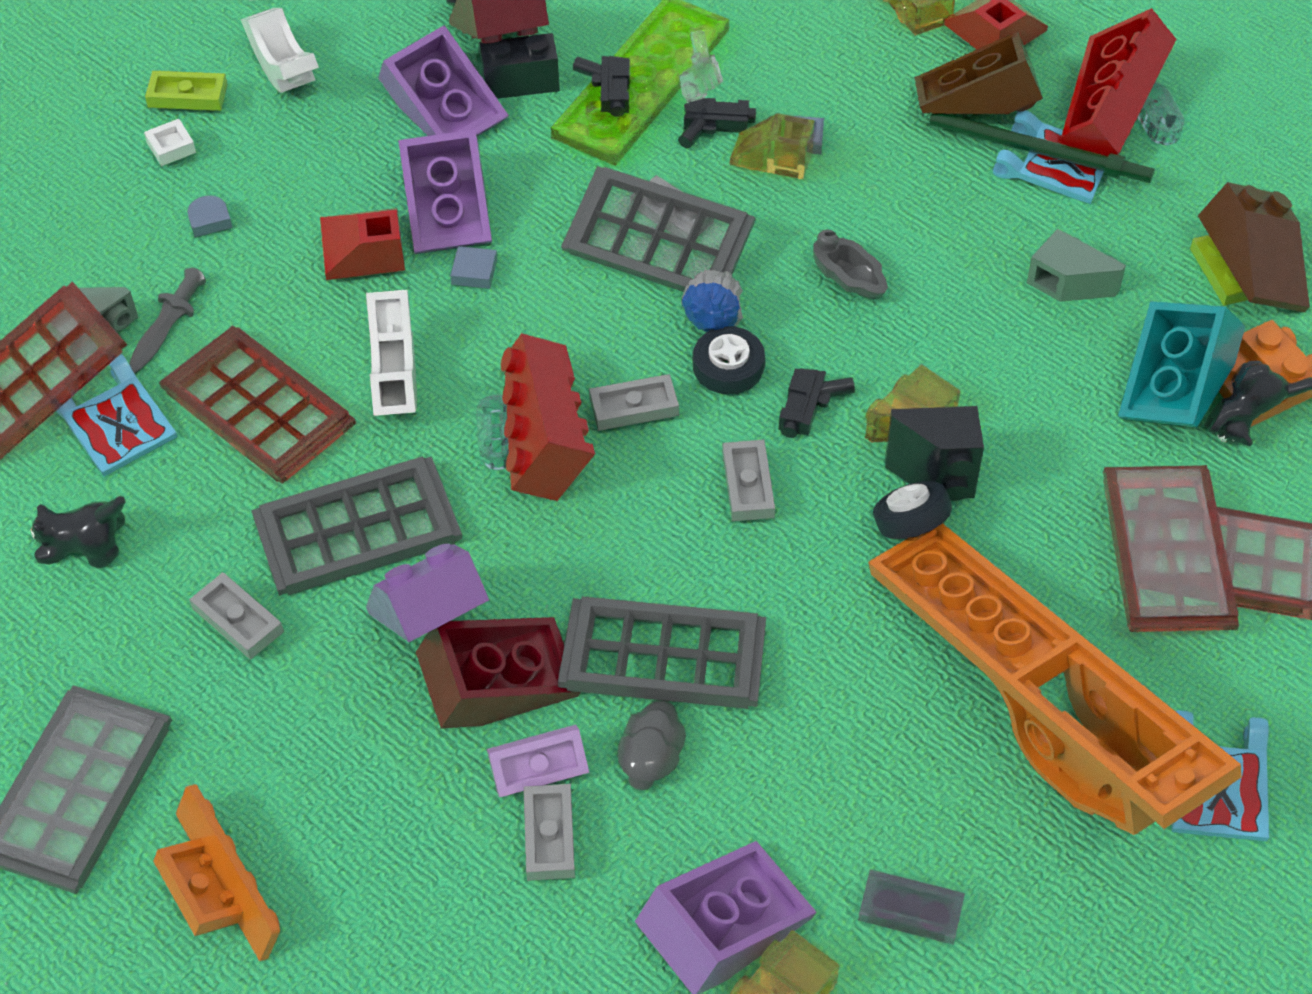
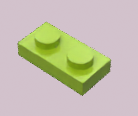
(186, 90)
(1217, 271)

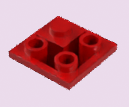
(992, 20)
(362, 244)

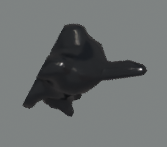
(1254, 393)
(81, 530)

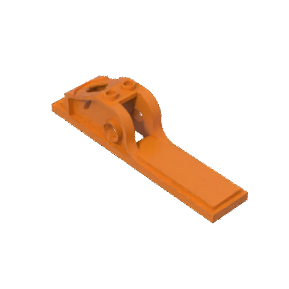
(1132, 753)

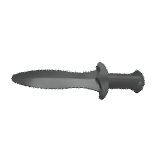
(172, 309)

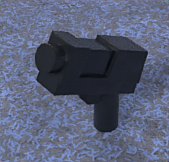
(614, 81)
(712, 116)
(805, 393)

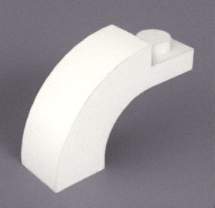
(278, 50)
(391, 353)

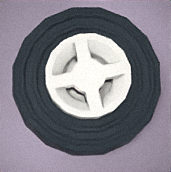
(737, 347)
(912, 510)

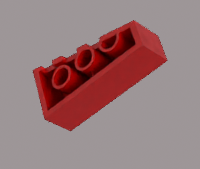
(1115, 82)
(542, 418)

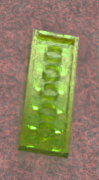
(657, 55)

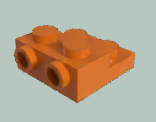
(1279, 351)

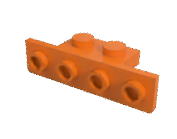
(211, 879)

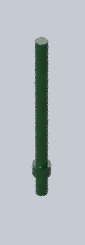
(1112, 165)

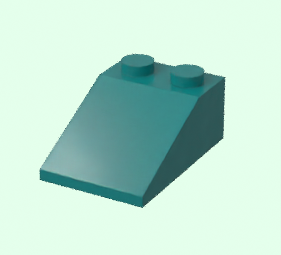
(1180, 362)

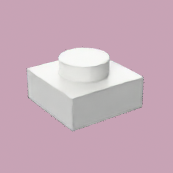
(170, 142)

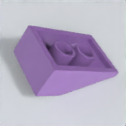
(440, 87)
(445, 191)
(427, 593)
(722, 916)

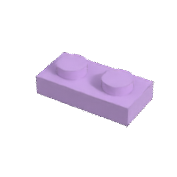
(537, 760)

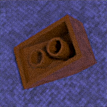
(982, 82)
(1259, 244)

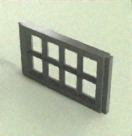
(580, 642)

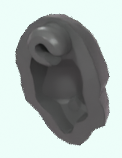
(849, 265)
(651, 744)

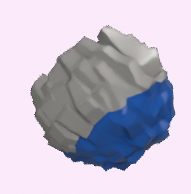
(713, 300)

